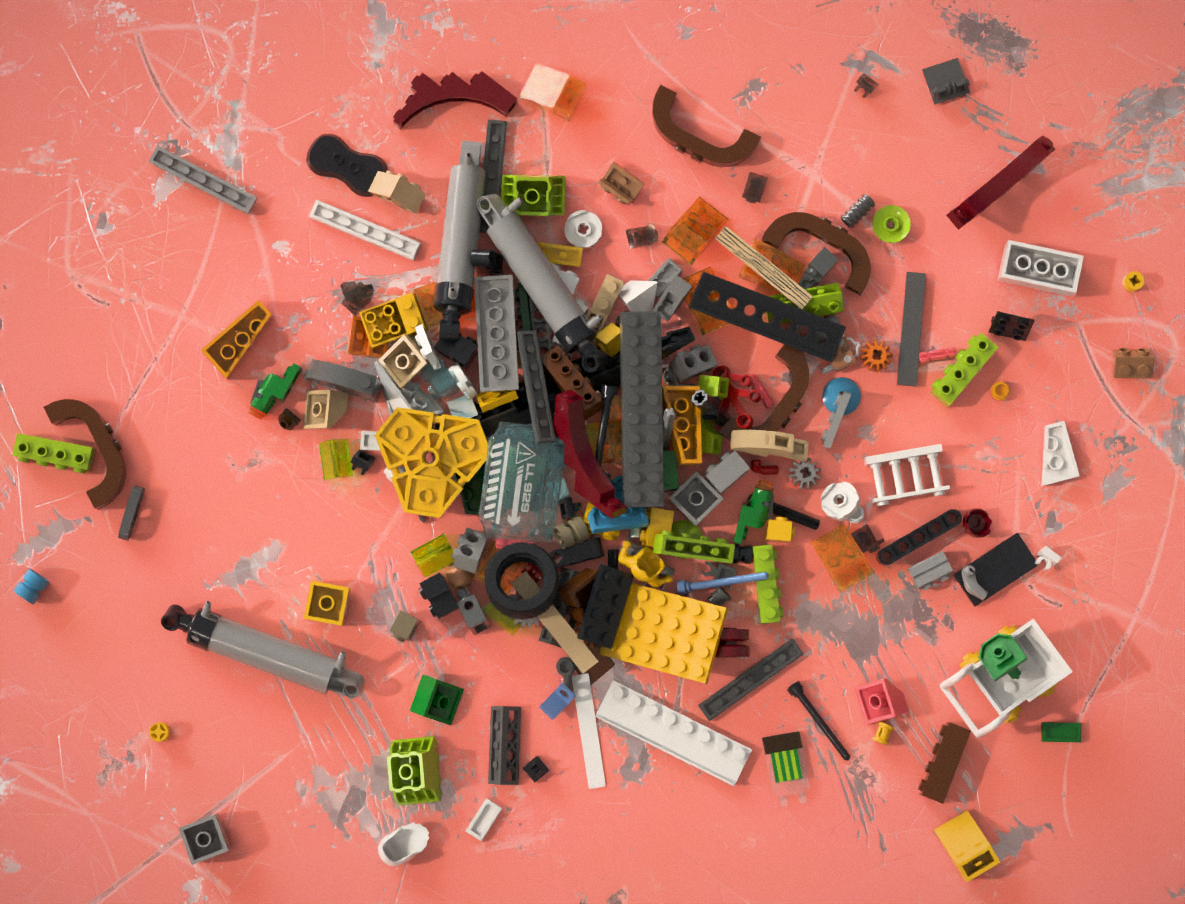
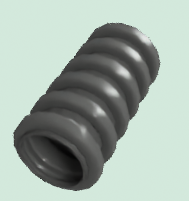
(858, 210)

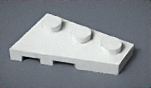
(1058, 455)

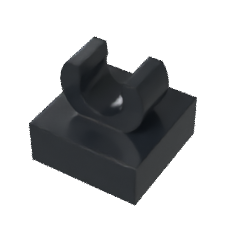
(362, 460)
(568, 508)
(536, 769)

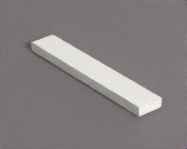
(365, 230)

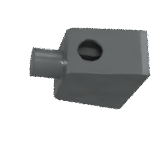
(475, 617)

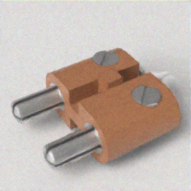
(843, 357)

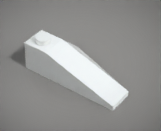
(409, 397)

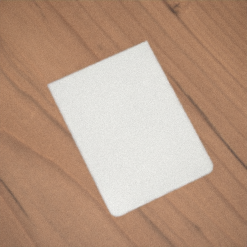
(462, 407)

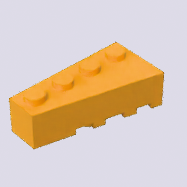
(235, 340)
(687, 424)

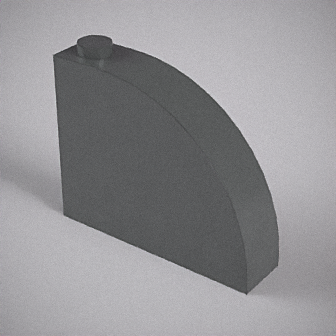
(344, 379)

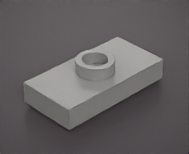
(665, 275)

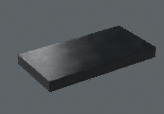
(1000, 567)

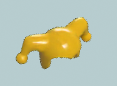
(644, 565)

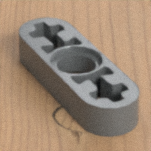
(131, 513)

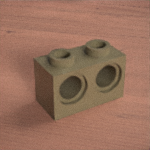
(404, 626)

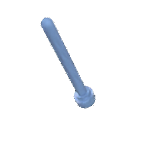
(685, 587)

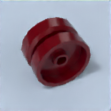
(728, 643)

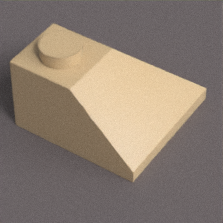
(403, 360)
(324, 408)

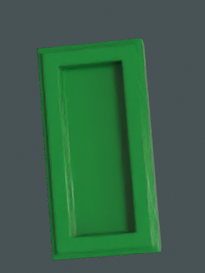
(1060, 732)

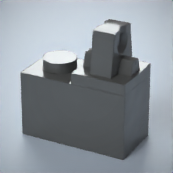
(818, 269)

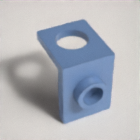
(557, 701)

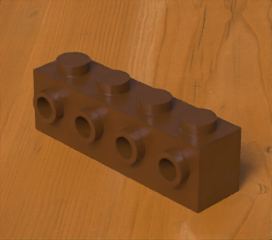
(568, 377)
(944, 762)

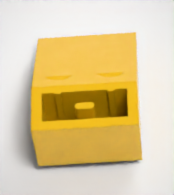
(392, 320)
(966, 846)

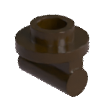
(288, 420)

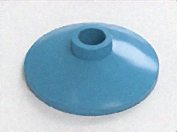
(836, 386)

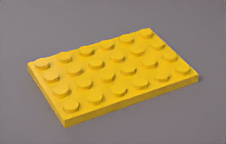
(668, 633)

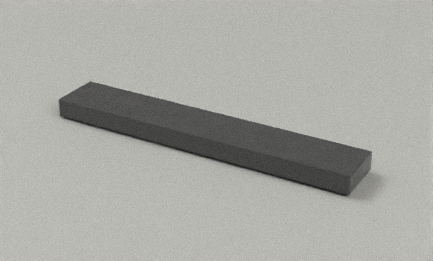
(493, 161)
(911, 329)
(536, 387)
(750, 679)

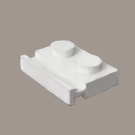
(428, 351)

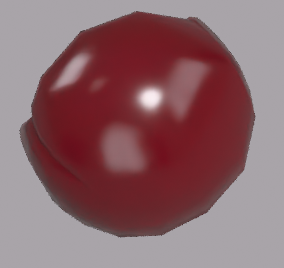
(977, 523)

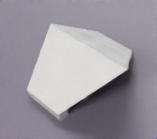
(638, 295)

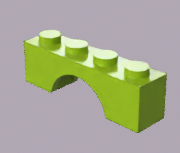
(710, 438)

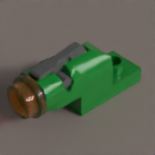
(272, 388)
(757, 512)

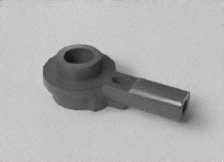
(566, 667)

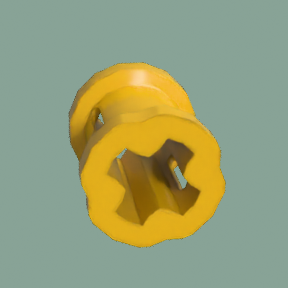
(883, 733)

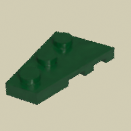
(472, 492)

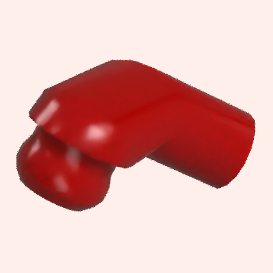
(764, 470)

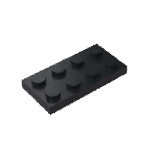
(605, 606)

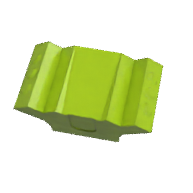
(540, 193)
(414, 770)

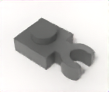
(721, 572)

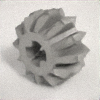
(799, 476)

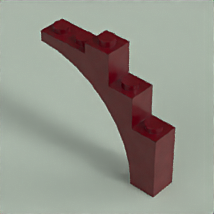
(428, 93)

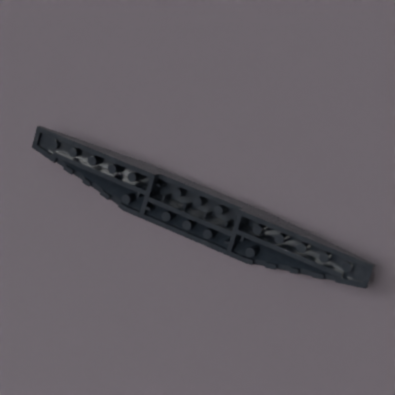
(519, 411)

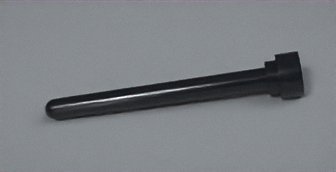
(608, 393)
(797, 691)

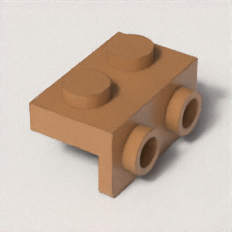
(621, 184)
(1133, 363)

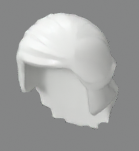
(403, 844)

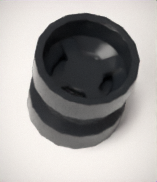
(742, 554)

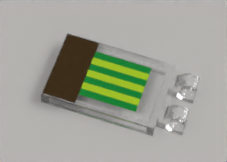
(786, 766)

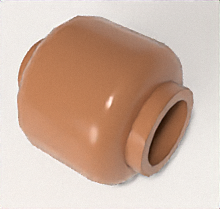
(458, 577)

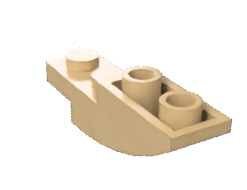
(605, 300)
(769, 442)

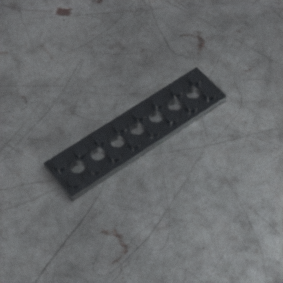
(763, 303)

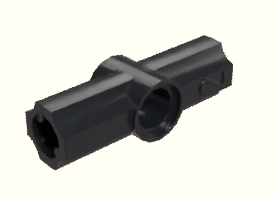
(710, 408)

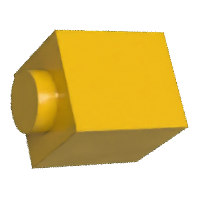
(609, 340)

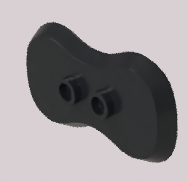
(334, 158)

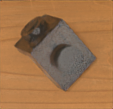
(754, 187)
(642, 236)
(354, 293)
(355, 306)
(866, 539)

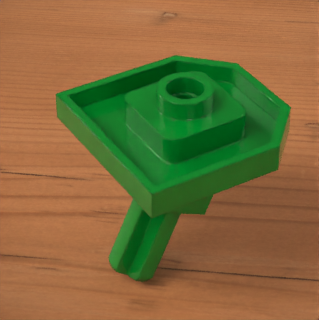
(1002, 656)

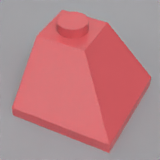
(881, 701)

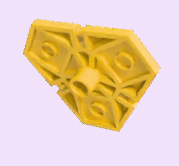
(458, 449)

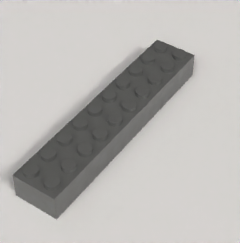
(641, 409)

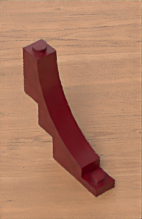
(1001, 183)
(578, 455)

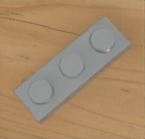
(835, 418)

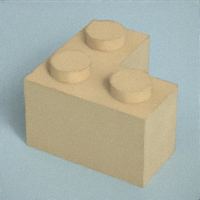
(398, 191)

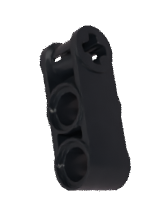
(487, 261)
(580, 552)

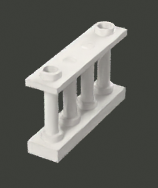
(913, 457)

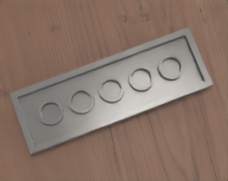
(496, 333)

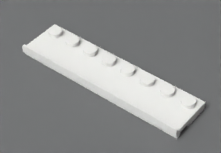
(673, 733)

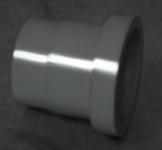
(719, 596)

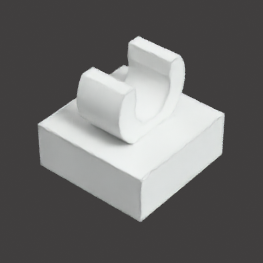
(1048, 556)

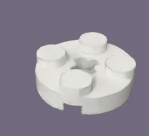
(586, 219)
(463, 381)
(844, 510)

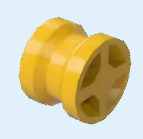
(1130, 284)
(156, 731)

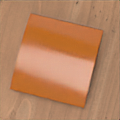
(359, 343)

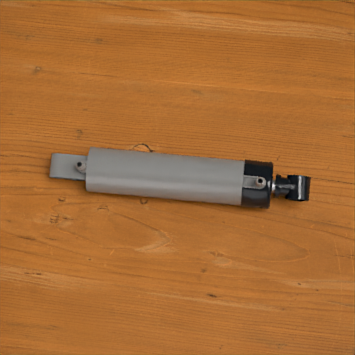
(459, 238)
(542, 281)
(264, 651)

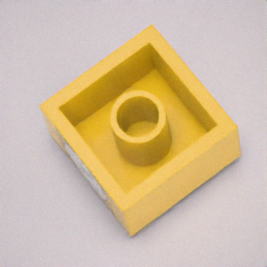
(327, 603)

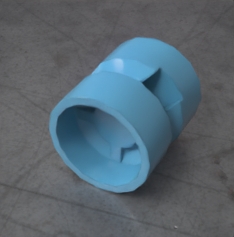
(31, 586)

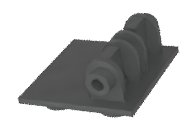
(946, 81)

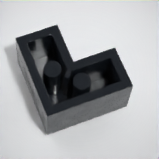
(461, 350)
(439, 595)

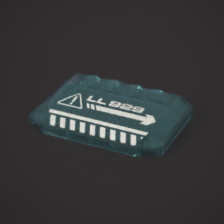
(521, 485)

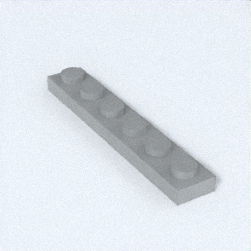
(203, 180)

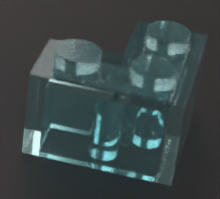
(441, 381)

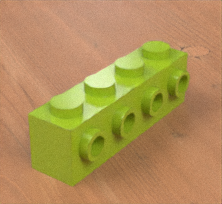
(824, 301)
(963, 370)
(54, 452)
(693, 548)
(767, 590)

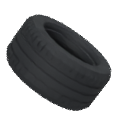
(522, 553)

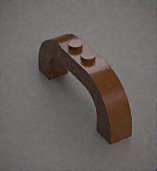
(694, 146)
(833, 236)
(790, 402)
(110, 449)

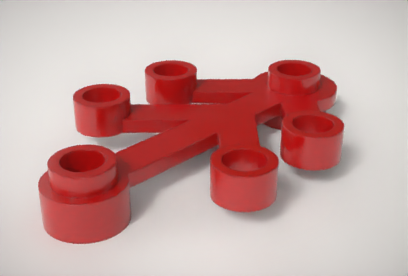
(734, 393)

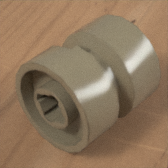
(569, 533)

